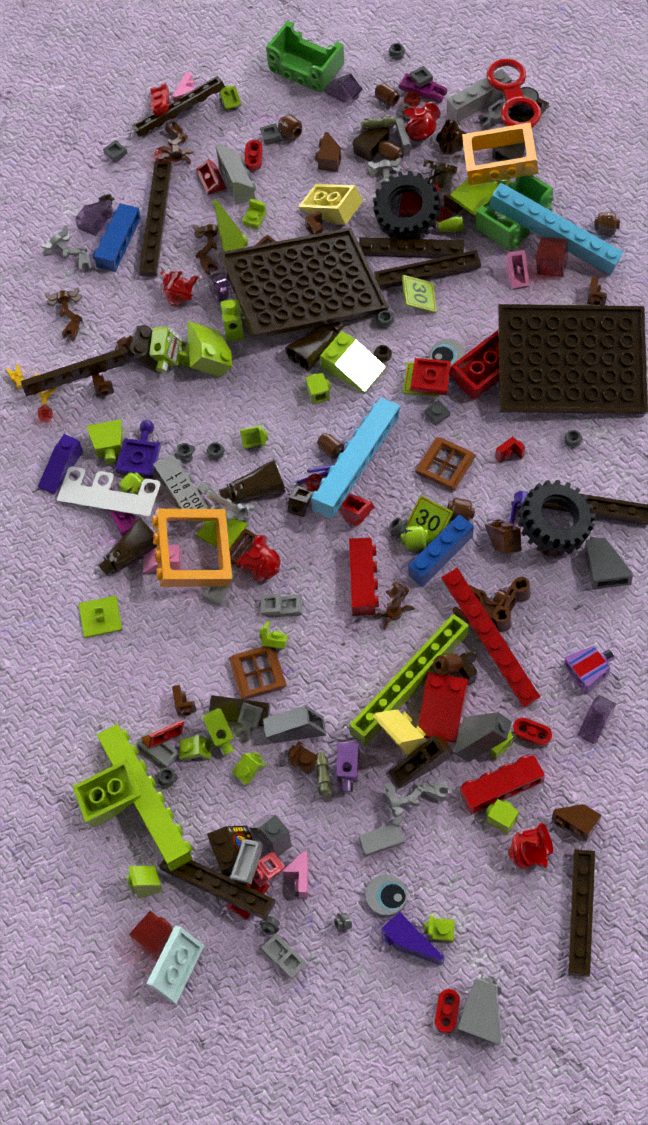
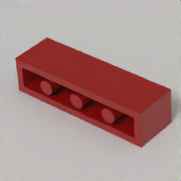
(362, 576)
(502, 784)

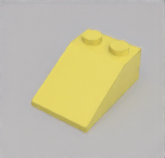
(334, 202)
(400, 730)

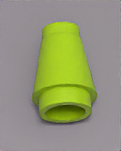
(453, 224)

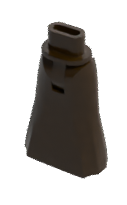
(309, 348)
(260, 482)
(132, 546)

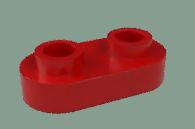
(253, 158)
(533, 730)
(447, 1012)

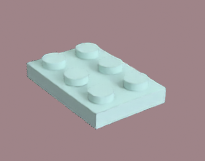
(175, 964)

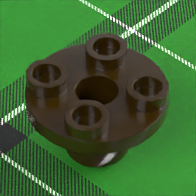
(450, 137)
(439, 172)

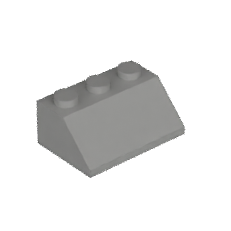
(235, 175)

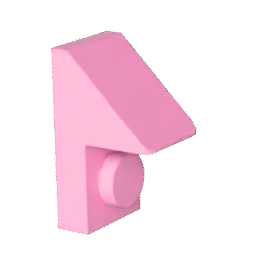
(185, 86)
(299, 869)

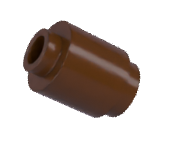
(387, 94)
(390, 151)
(330, 445)
(447, 664)

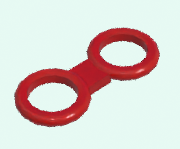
(512, 91)

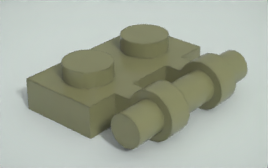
(385, 121)
(324, 778)

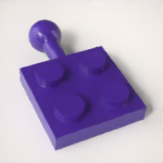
(139, 454)

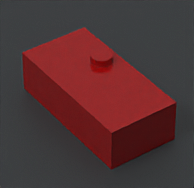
(478, 368)

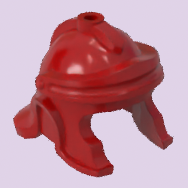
(422, 121)
(177, 288)
(261, 560)
(531, 848)

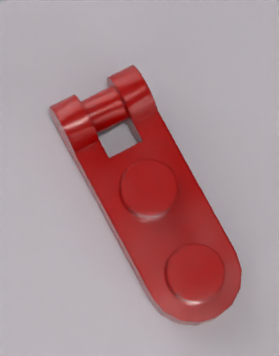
(159, 99)

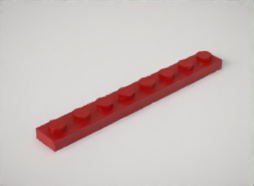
(491, 638)

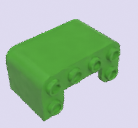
(303, 60)
(503, 229)

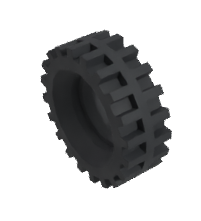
(412, 225)
(542, 532)

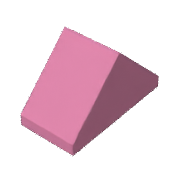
(517, 269)

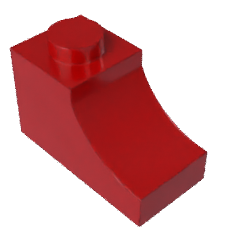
(355, 509)

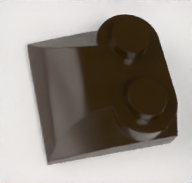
(139, 348)

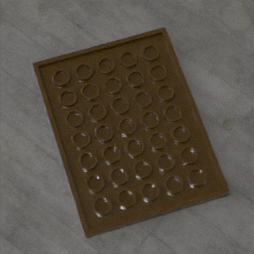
(302, 282)
(572, 359)

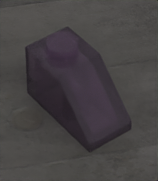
(344, 88)
(220, 286)
(596, 719)

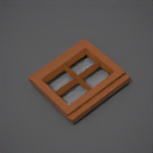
(445, 463)
(257, 672)

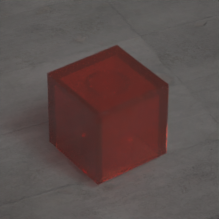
(552, 256)
(151, 935)

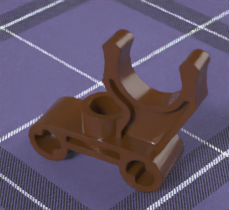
(502, 603)

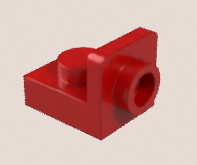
(508, 448)

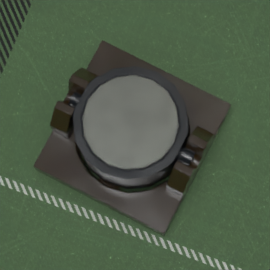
(524, 110)

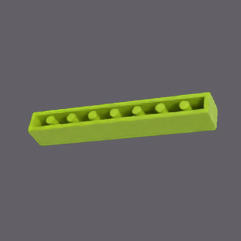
(409, 678)
(150, 804)

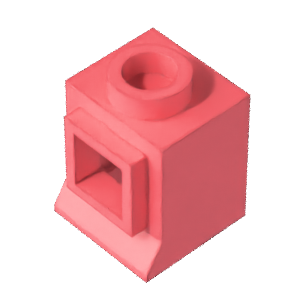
(263, 874)

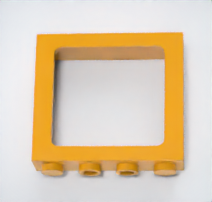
(504, 169)
(191, 578)

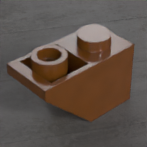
(329, 154)
(504, 536)
(578, 819)

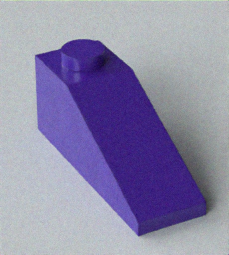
(63, 457)
(408, 939)

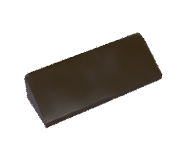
(232, 707)

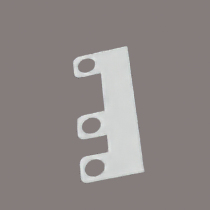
(102, 497)

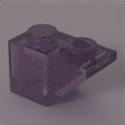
(93, 216)

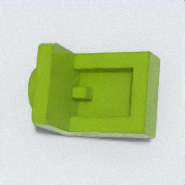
(253, 436)
(195, 747)
(248, 767)

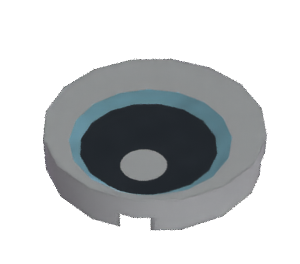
(447, 351)
(386, 895)

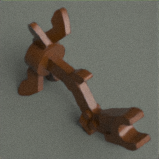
(175, 153)
(209, 231)
(63, 298)
(394, 608)

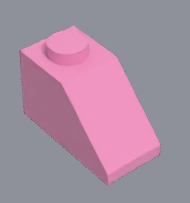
(175, 558)

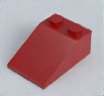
(442, 706)

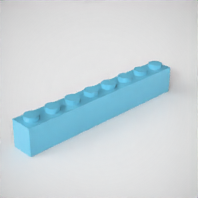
(550, 225)
(355, 458)

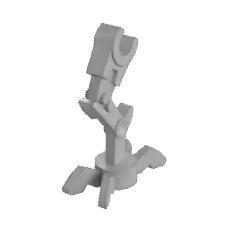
(385, 167)
(56, 242)
(239, 511)
(394, 803)

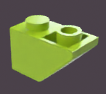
(144, 880)

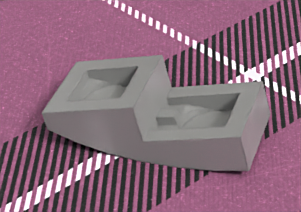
(281, 606)
(283, 956)

